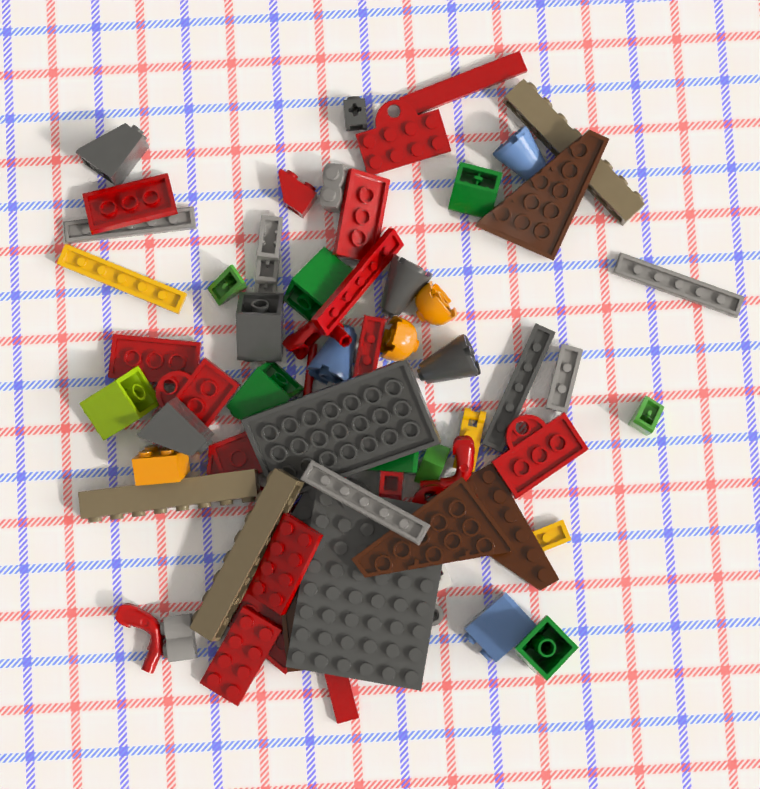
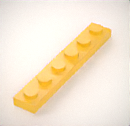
(122, 279)

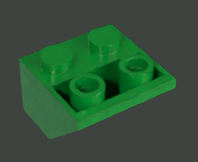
(474, 190)

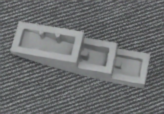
(268, 254)

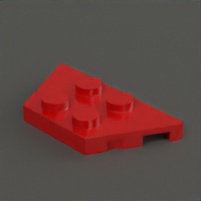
(232, 455)

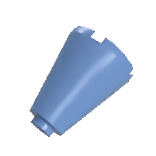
(521, 154)
(333, 361)

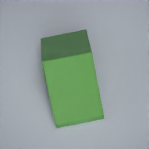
(227, 285)
(646, 416)
(432, 463)

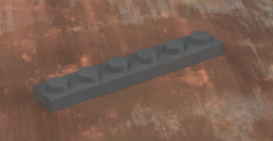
(518, 386)

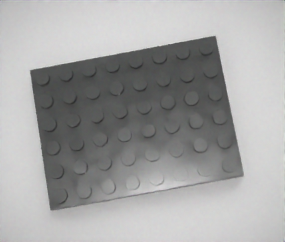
(357, 624)

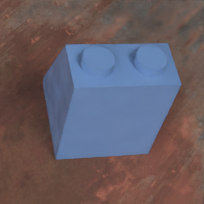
(499, 627)

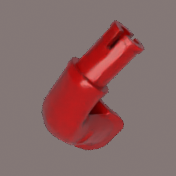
(308, 334)
(464, 452)
(132, 615)

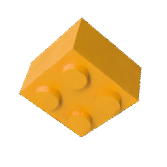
(159, 466)

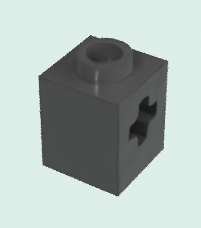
(357, 122)

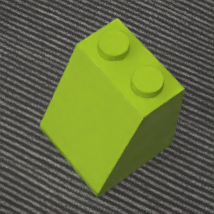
(120, 403)

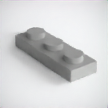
(564, 378)

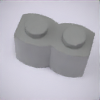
(334, 182)
(179, 638)

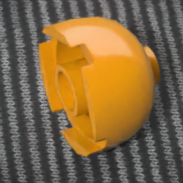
(434, 305)
(399, 340)

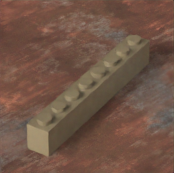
(556, 135)
(178, 495)
(245, 556)

